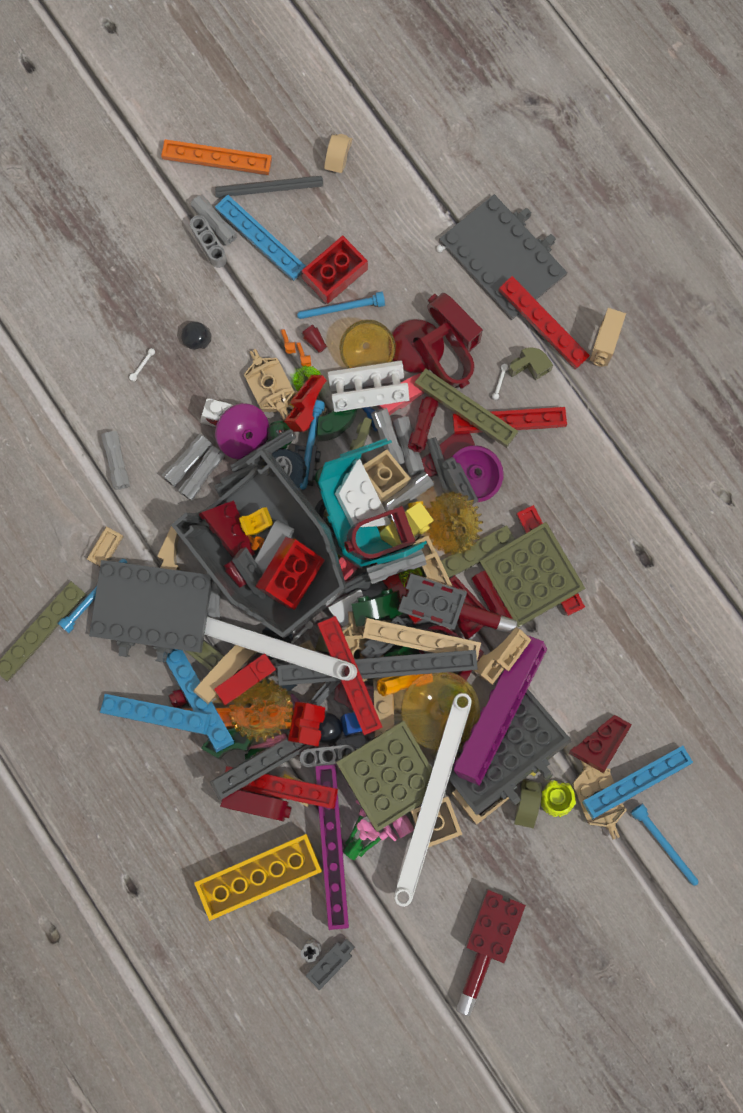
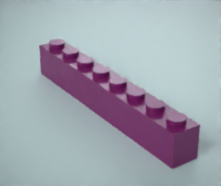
(498, 714)
(332, 854)

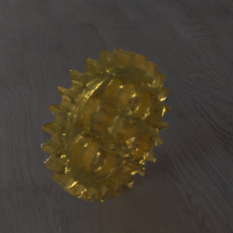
(467, 518)
(267, 724)

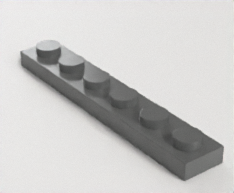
(256, 767)

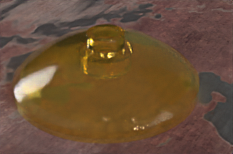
(379, 337)

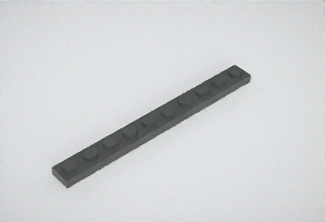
(387, 667)

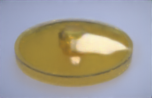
(429, 703)

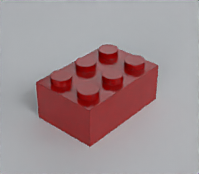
(335, 269)
(290, 573)

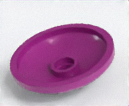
(234, 426)
(492, 474)

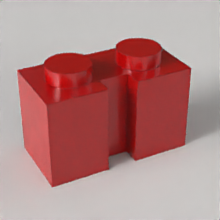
(306, 723)

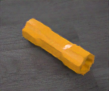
(392, 685)

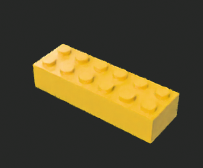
(258, 877)

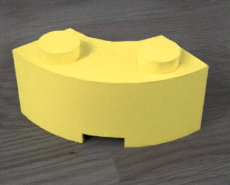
(418, 521)

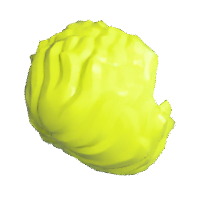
(558, 798)

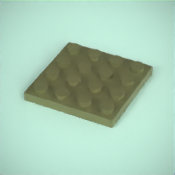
(532, 574)
(387, 775)

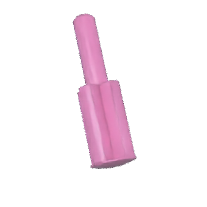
(270, 741)

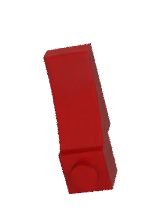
(303, 403)
(244, 679)

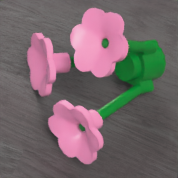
(354, 847)

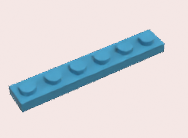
(260, 237)
(188, 681)
(155, 714)
(637, 782)

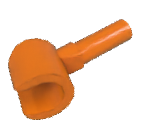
(289, 346)
(305, 360)
(256, 542)

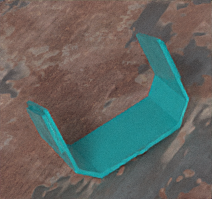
(367, 538)

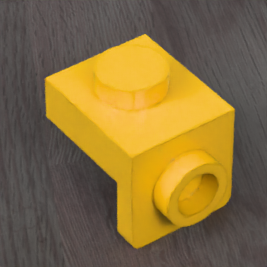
(256, 522)

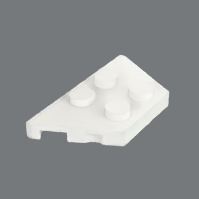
(360, 498)

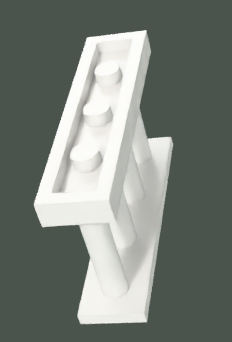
(367, 376)

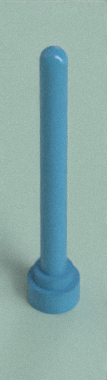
(376, 300)
(318, 409)
(68, 622)
(641, 814)

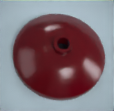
(407, 351)

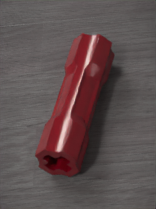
(420, 434)
(490, 596)

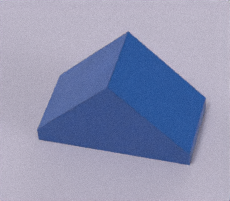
(350, 724)

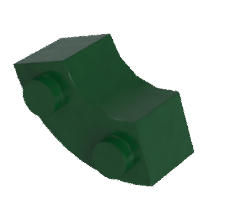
(335, 424)
(376, 607)
(240, 743)

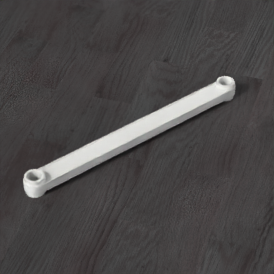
(279, 649)
(432, 800)

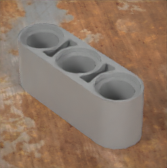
(206, 233)
(272, 543)
(320, 755)

